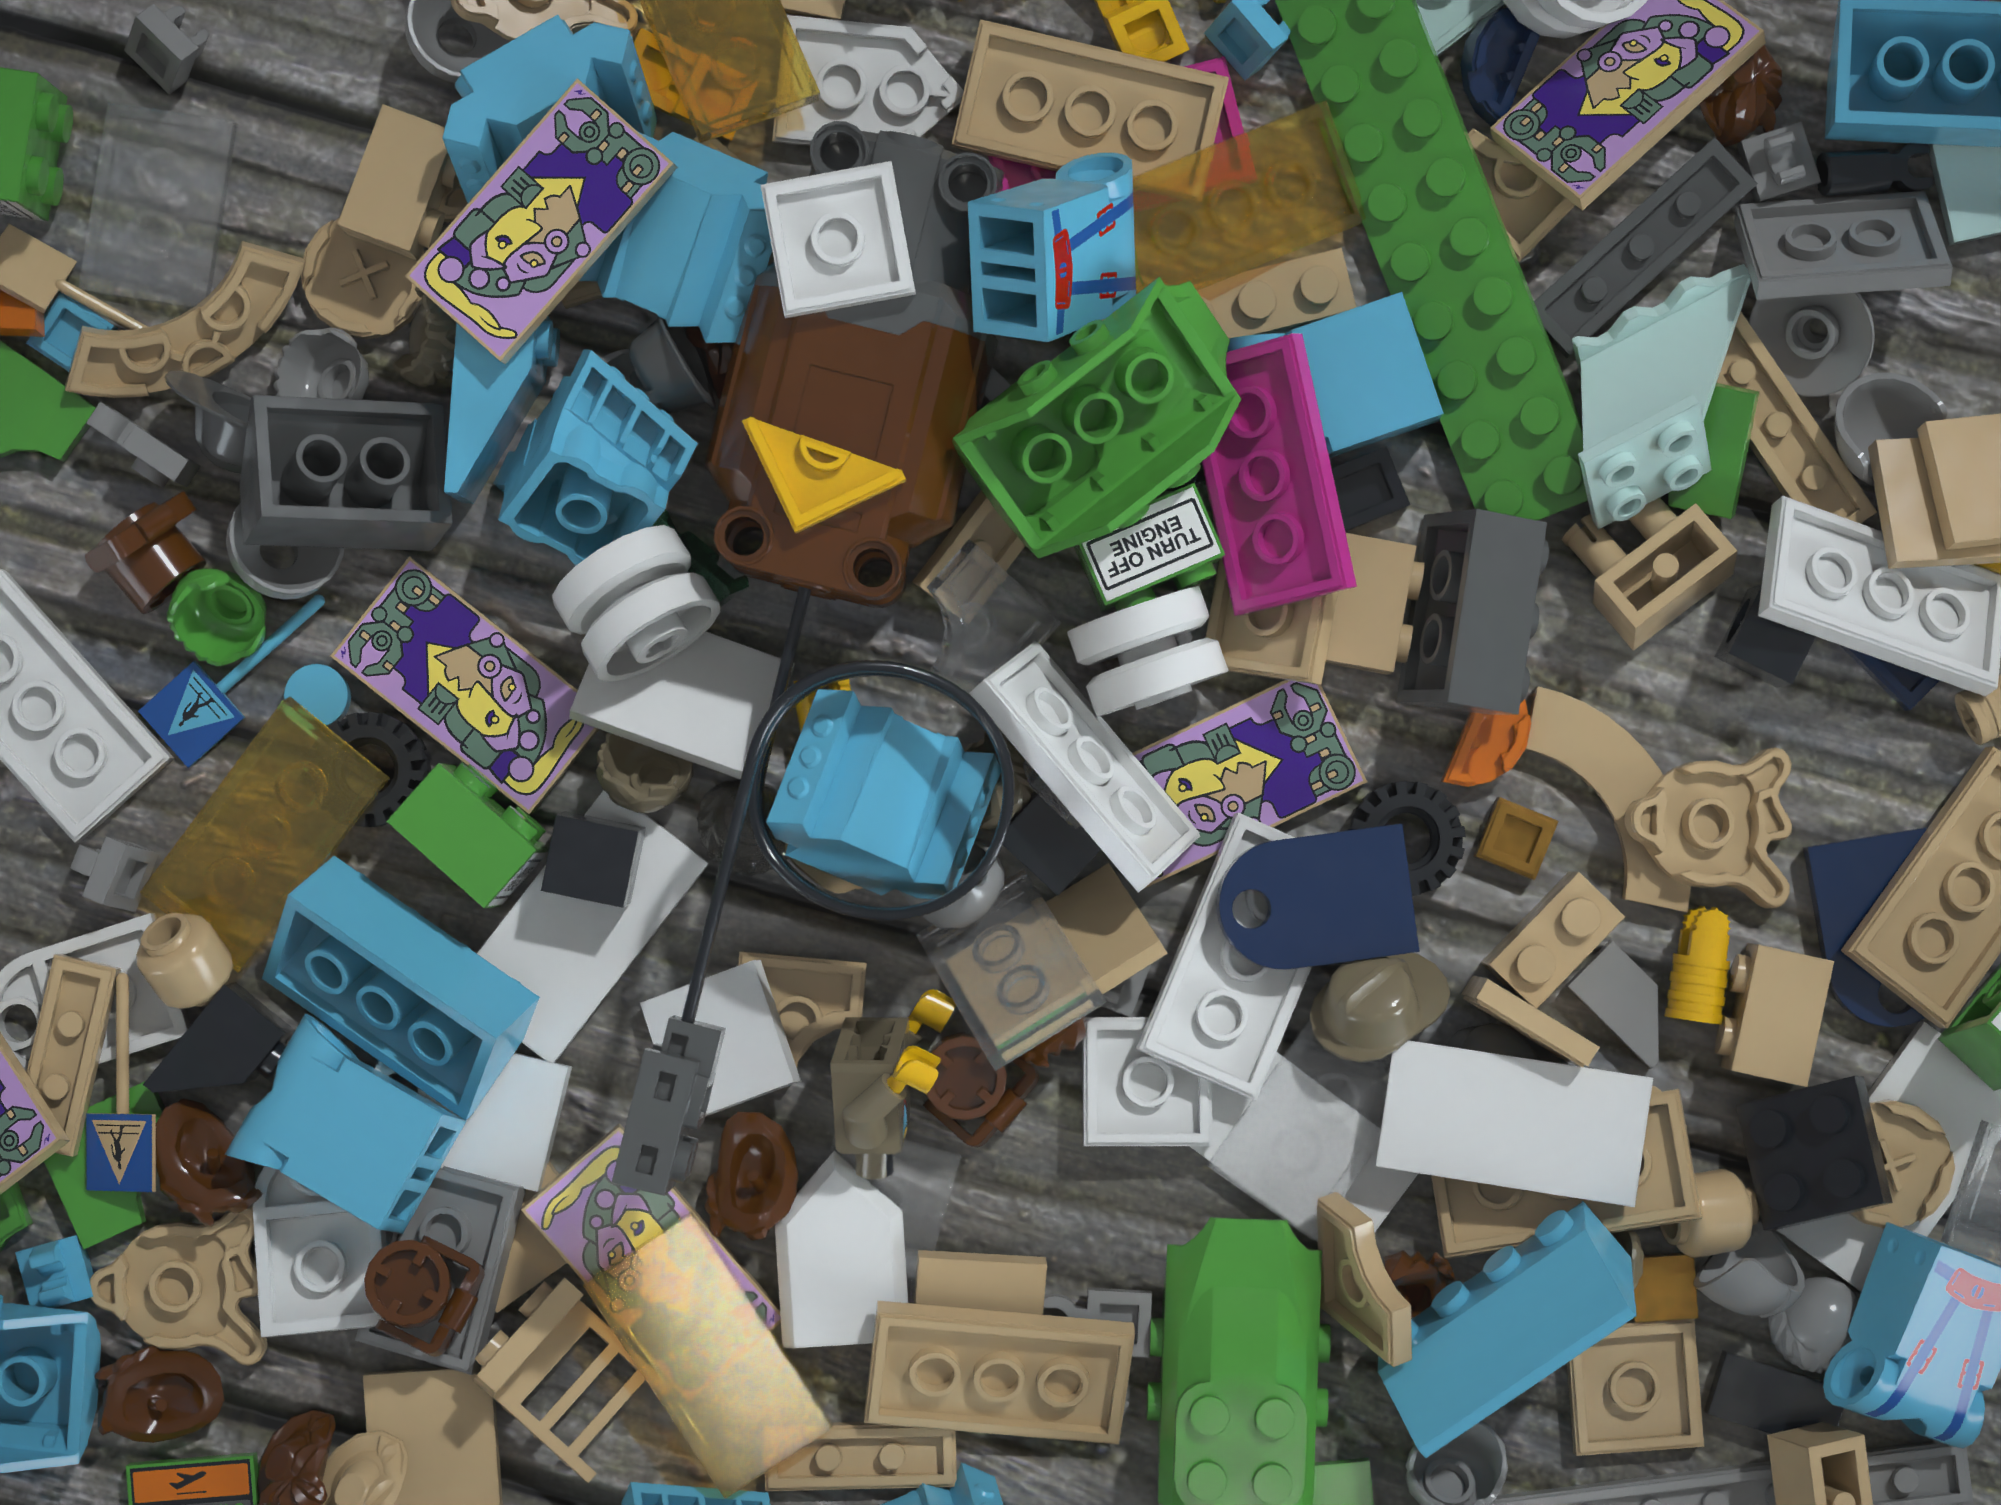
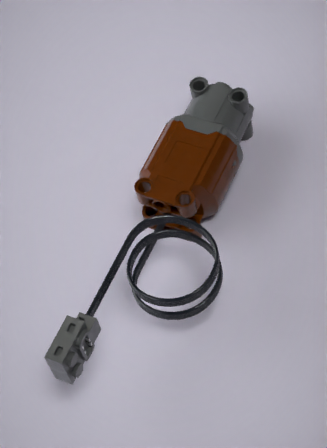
(891, 388)

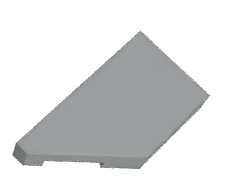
(1621, 999)

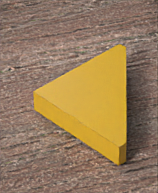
(815, 476)

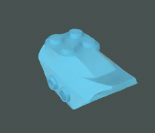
(46, 1385)

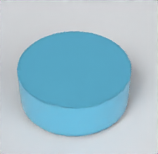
(320, 692)

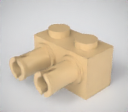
(1659, 578)

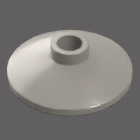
(1810, 363)

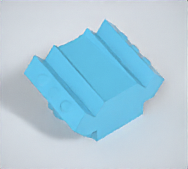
(523, 80)
(693, 243)
(592, 463)
(881, 798)

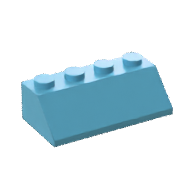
(1916, 72)
(398, 986)
(1511, 1326)

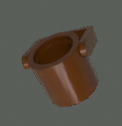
(148, 553)
(972, 1088)
(413, 1288)

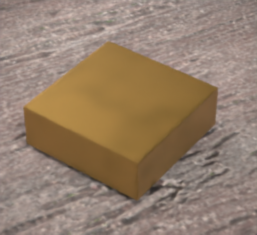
(1516, 838)
(1666, 1289)

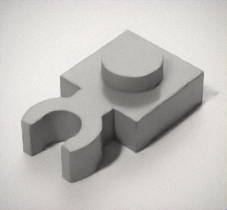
(154, 457)
(1113, 1305)

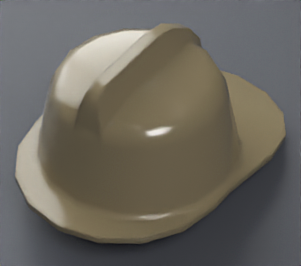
(1378, 1005)

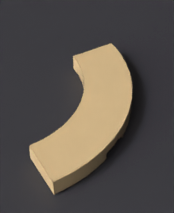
(195, 342)
(1619, 774)

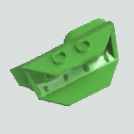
(1105, 421)
(1239, 1367)

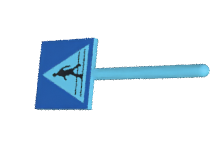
(195, 711)

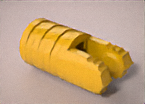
(1700, 967)

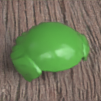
(217, 616)

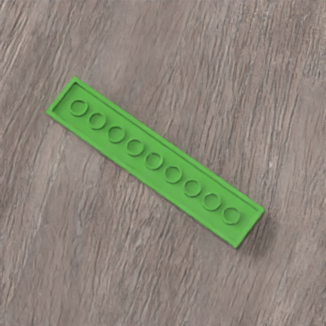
(1445, 252)

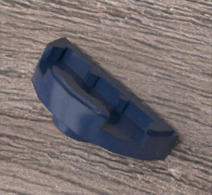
(1495, 63)

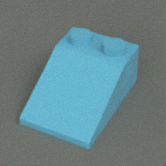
(491, 404)

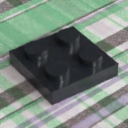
(1814, 1153)

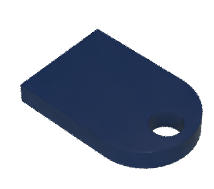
(1843, 887)
(1325, 899)

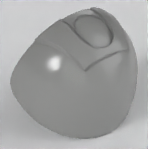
(1881, 409)
(1755, 1279)

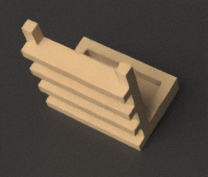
(522, 1361)

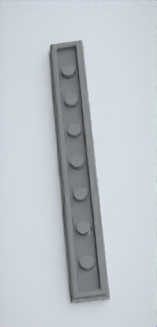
(1898, 1476)

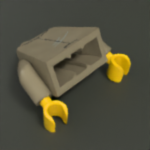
(873, 1078)

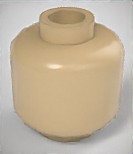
(183, 960)
(1726, 1219)

